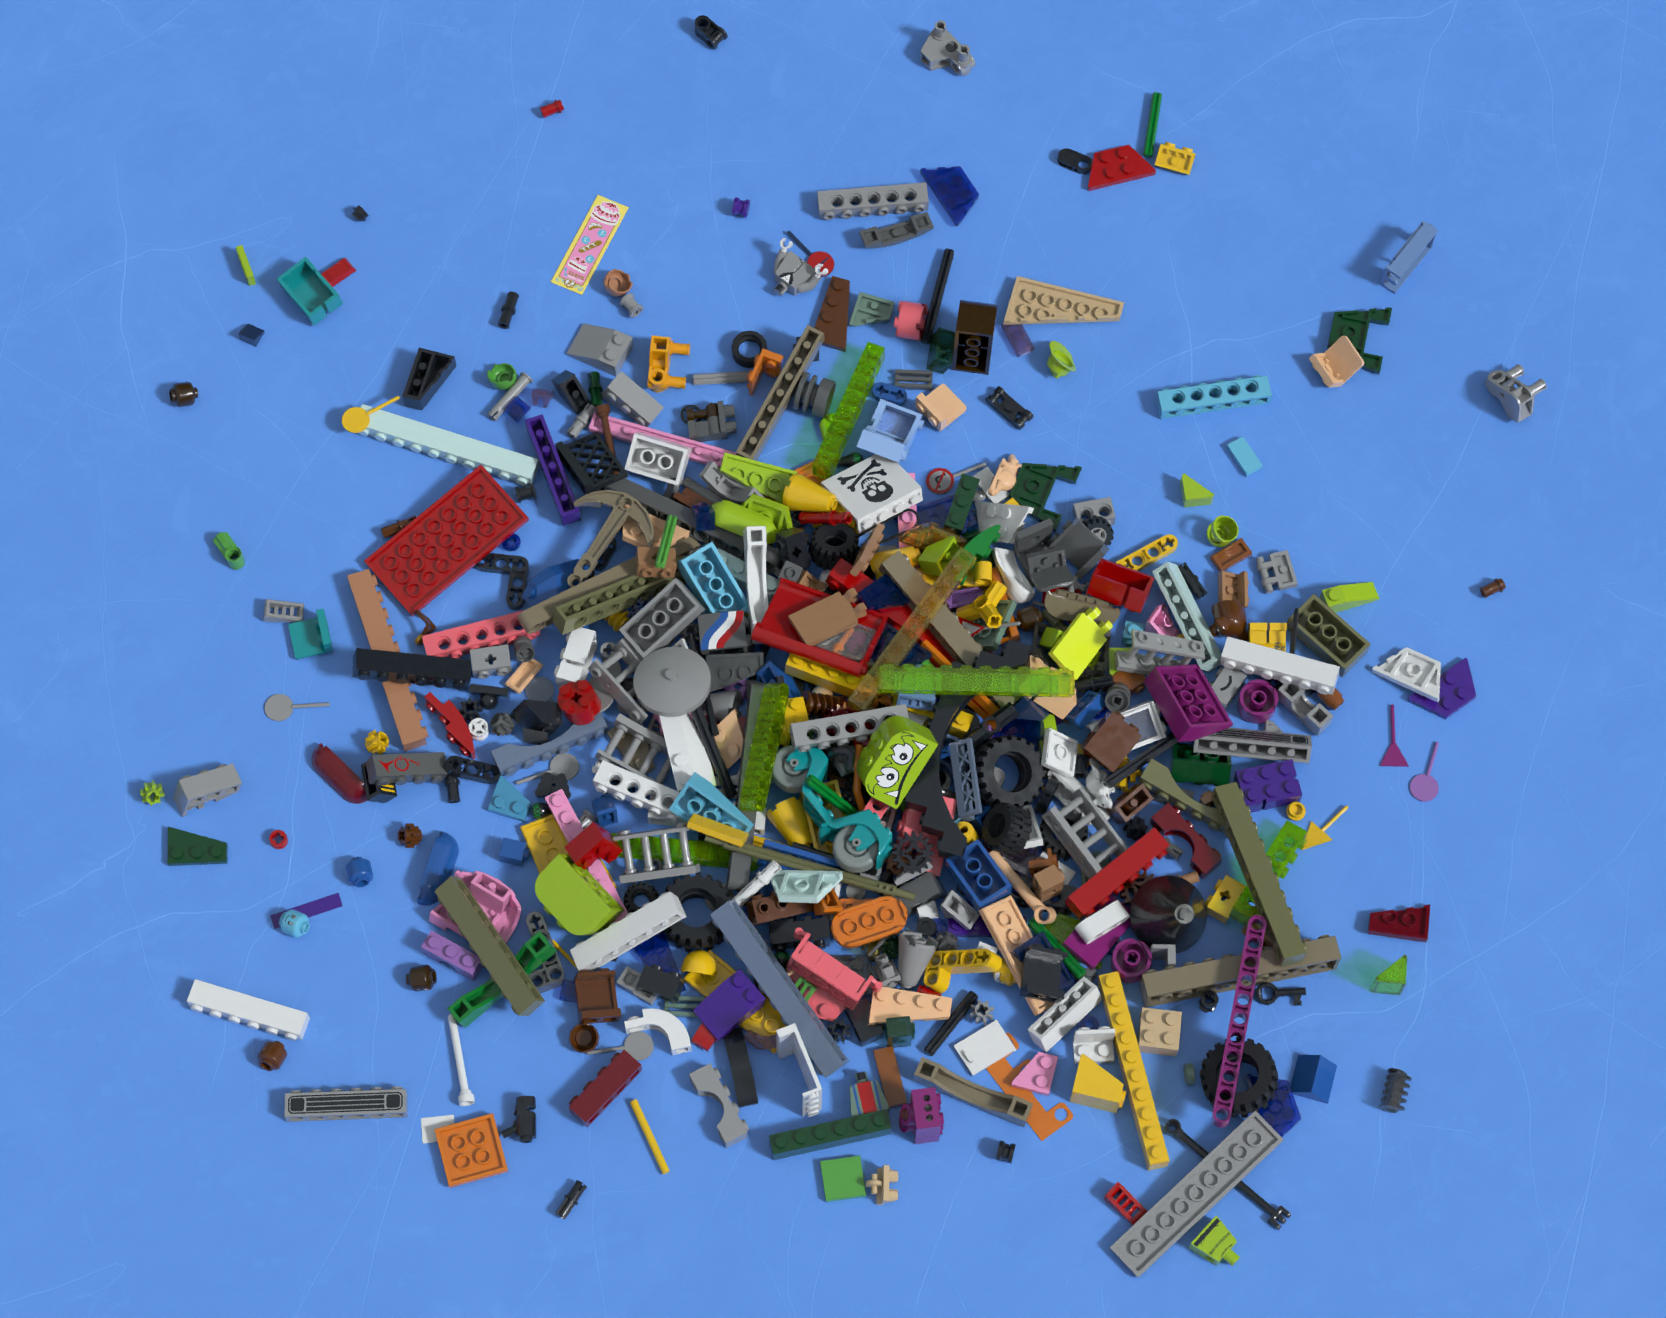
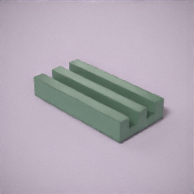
(683, 1006)

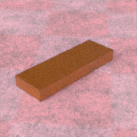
(890, 1076)

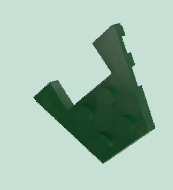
(1355, 327)
(1035, 485)

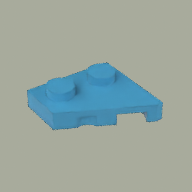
(509, 801)

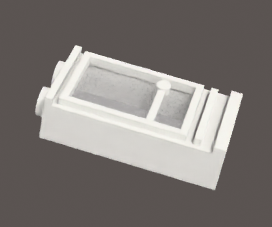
(1146, 719)

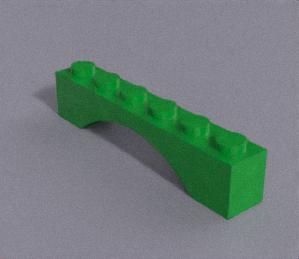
(479, 1000)

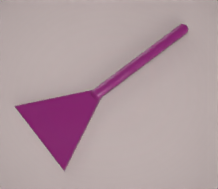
(1394, 756)

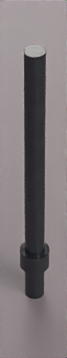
(707, 703)

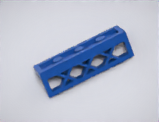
(796, 853)

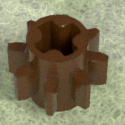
(409, 835)

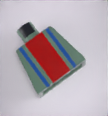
(866, 1096)

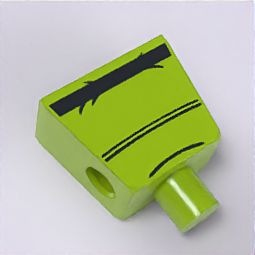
(1215, 1243)

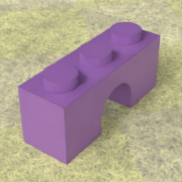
(444, 950)

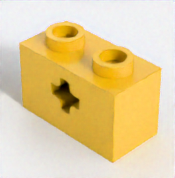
(1221, 909)

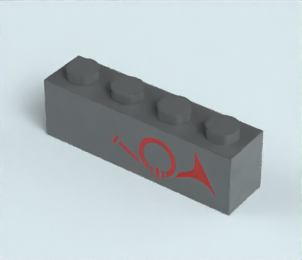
(406, 768)

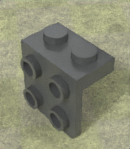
(1049, 569)

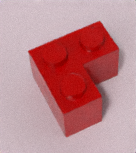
(592, 844)

